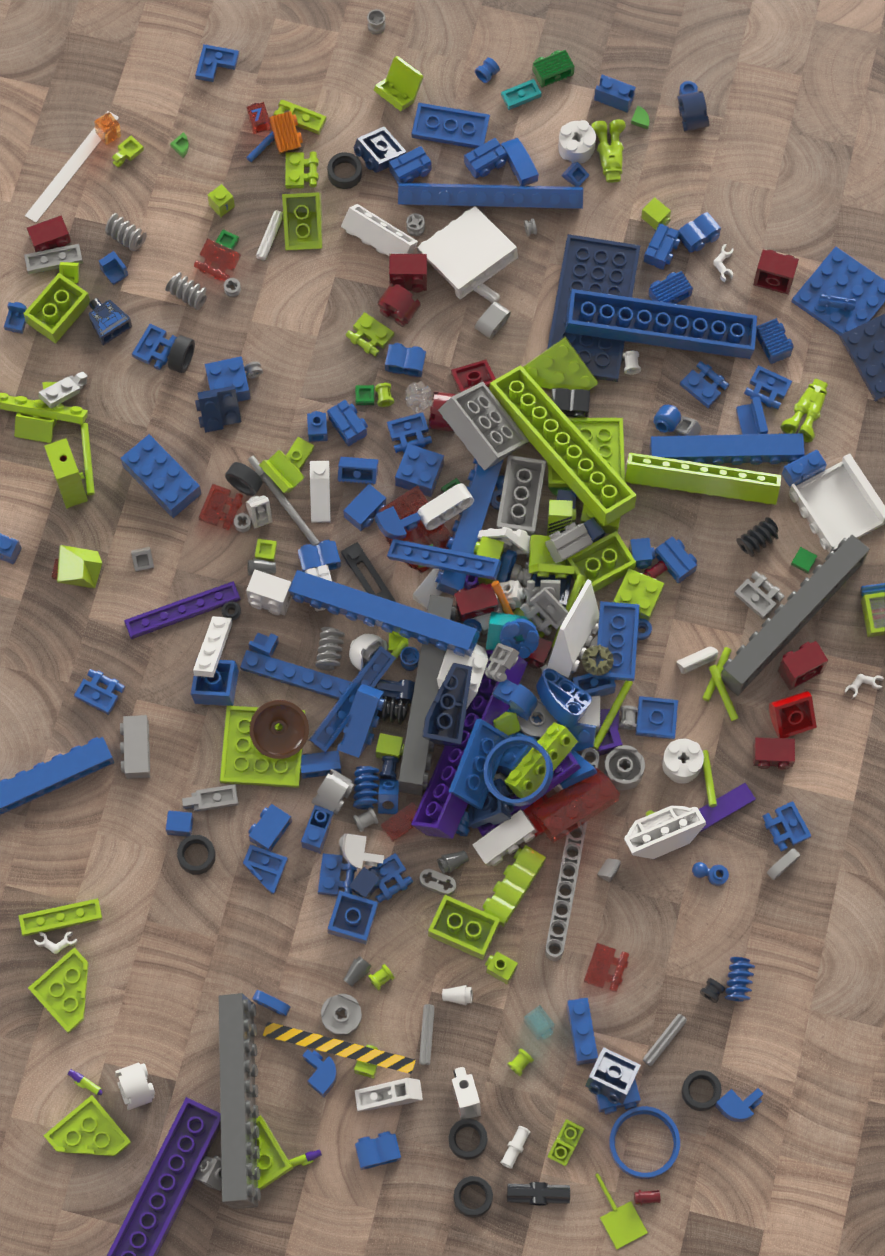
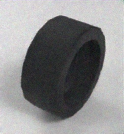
(344, 183)
(181, 354)
(243, 478)
(196, 839)
(701, 1074)
(467, 1155)
(475, 1181)

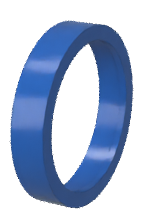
(498, 750)
(660, 1115)

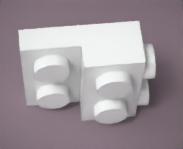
(514, 540)

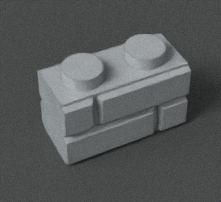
(568, 542)

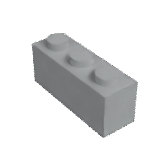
(135, 747)

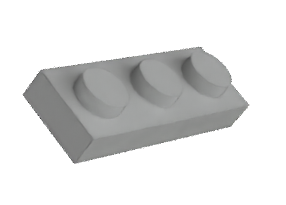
(51, 258)

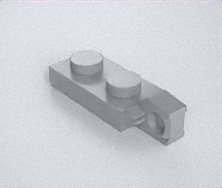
(63, 389)
(212, 798)

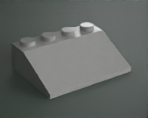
(483, 425)

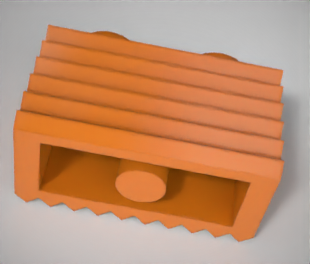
(285, 132)

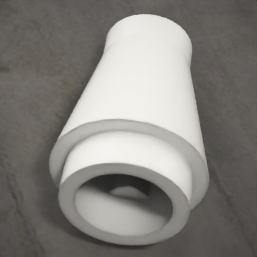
(459, 995)

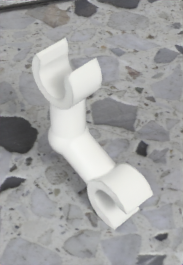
(719, 265)
(863, 679)
(56, 948)

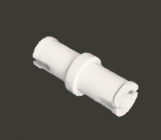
(515, 1147)

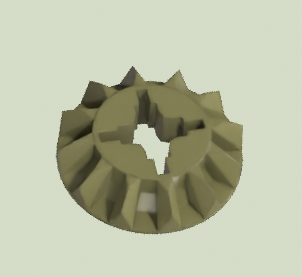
(603, 666)

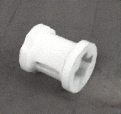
(631, 362)

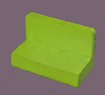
(34, 427)
(282, 471)

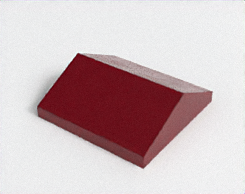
(472, 374)

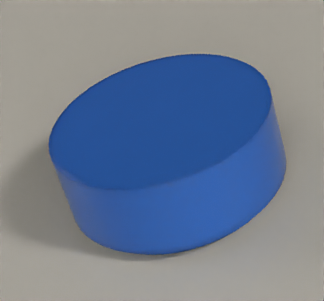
(688, 87)

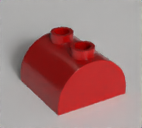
(793, 715)

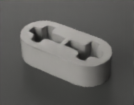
(783, 864)
(435, 886)

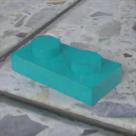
(521, 94)

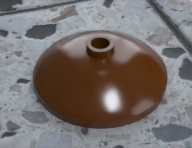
(281, 742)

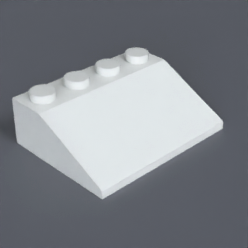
(575, 632)

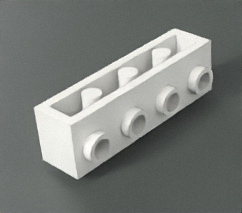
(377, 232)

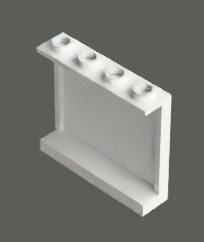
(469, 251)
(839, 503)

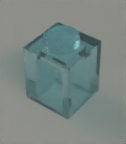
(539, 1023)

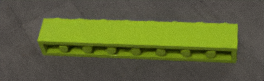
(702, 478)

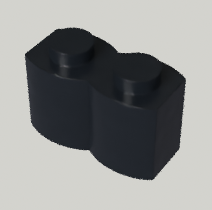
(572, 402)

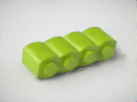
(515, 884)

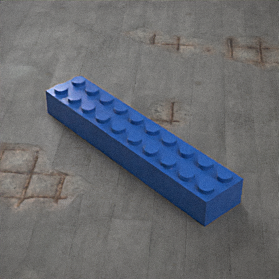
(661, 324)

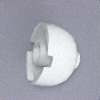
(363, 648)

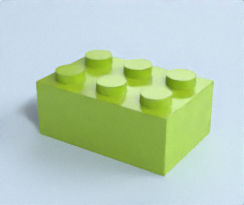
(57, 308)
(602, 561)
(464, 927)

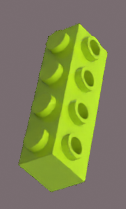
(532, 769)

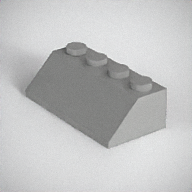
(521, 494)

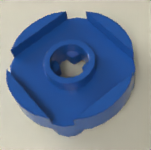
(517, 628)

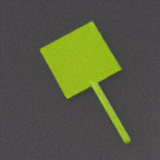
(623, 1222)

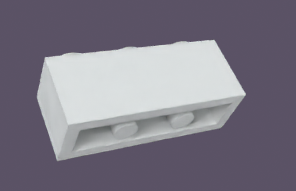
(505, 838)

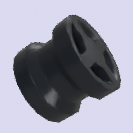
(712, 990)

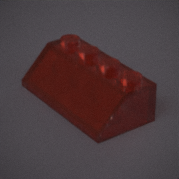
(575, 805)

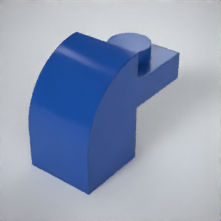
(392, 526)
(519, 698)
(325, 1073)
(737, 1110)

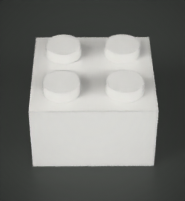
(269, 593)

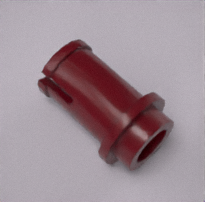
(656, 570)
(647, 1197)

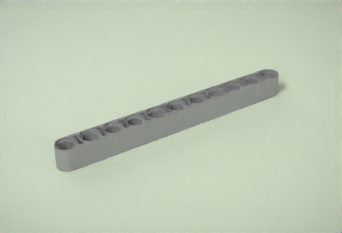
(567, 882)

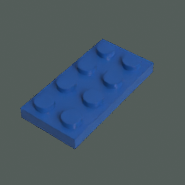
(450, 125)
(619, 633)
(469, 777)

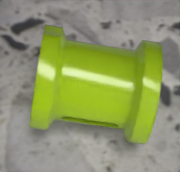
(384, 395)
(381, 977)
(520, 1062)

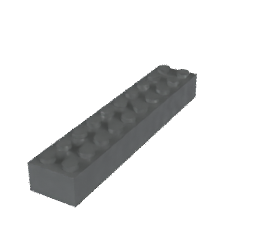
(794, 614)
(417, 750)
(238, 1102)

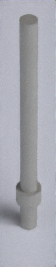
(284, 502)

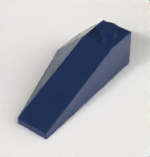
(447, 713)

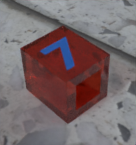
(258, 117)

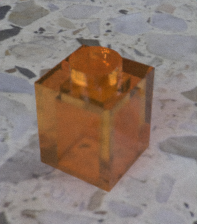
(107, 128)

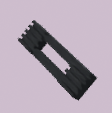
(355, 555)

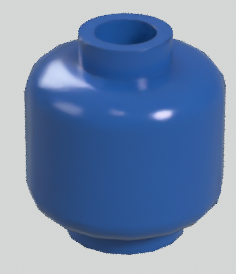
(667, 418)

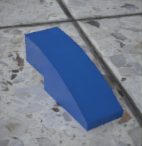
(520, 162)

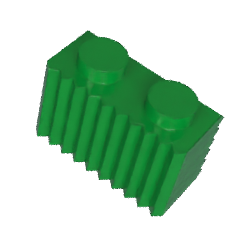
(553, 68)

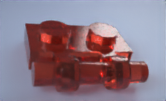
(220, 255)
(215, 503)
(600, 965)

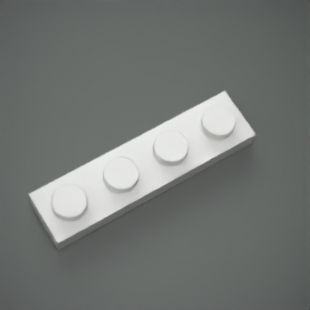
(212, 646)

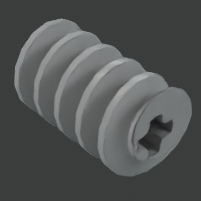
(124, 234)
(186, 291)
(329, 648)

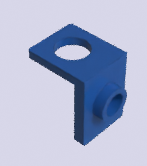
(388, 792)

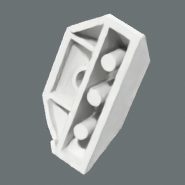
(477, 661)
(664, 831)

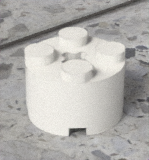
(577, 141)
(686, 750)
(134, 1085)

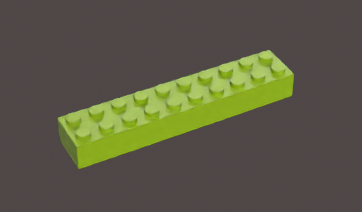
(563, 446)

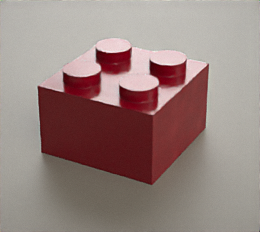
(408, 271)
(775, 271)
(802, 665)

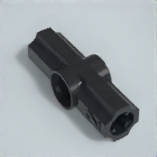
(538, 1193)

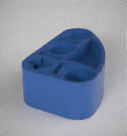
(562, 697)

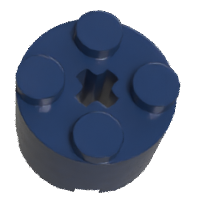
(693, 111)

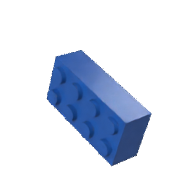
(161, 476)

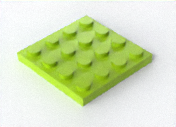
(606, 437)
(248, 766)

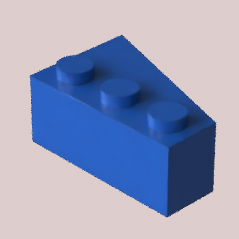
(362, 720)

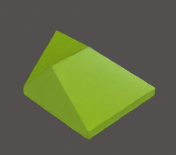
(78, 566)

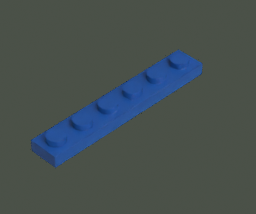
(444, 559)
(294, 675)
(339, 715)

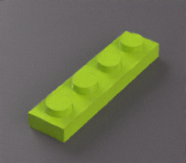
(60, 917)

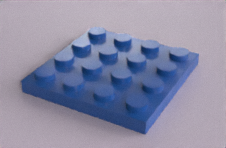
(845, 278)

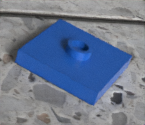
(656, 717)

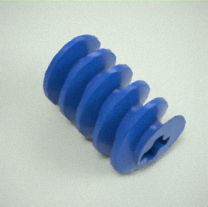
(364, 787)
(739, 980)

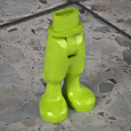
(610, 155)
(809, 404)

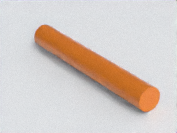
(502, 598)

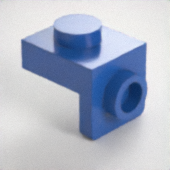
(15, 318)

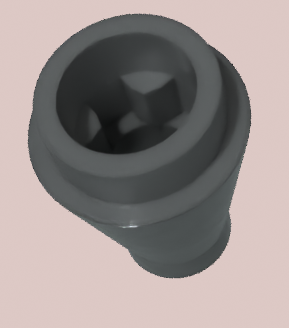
(261, 565)
(452, 861)
(357, 970)

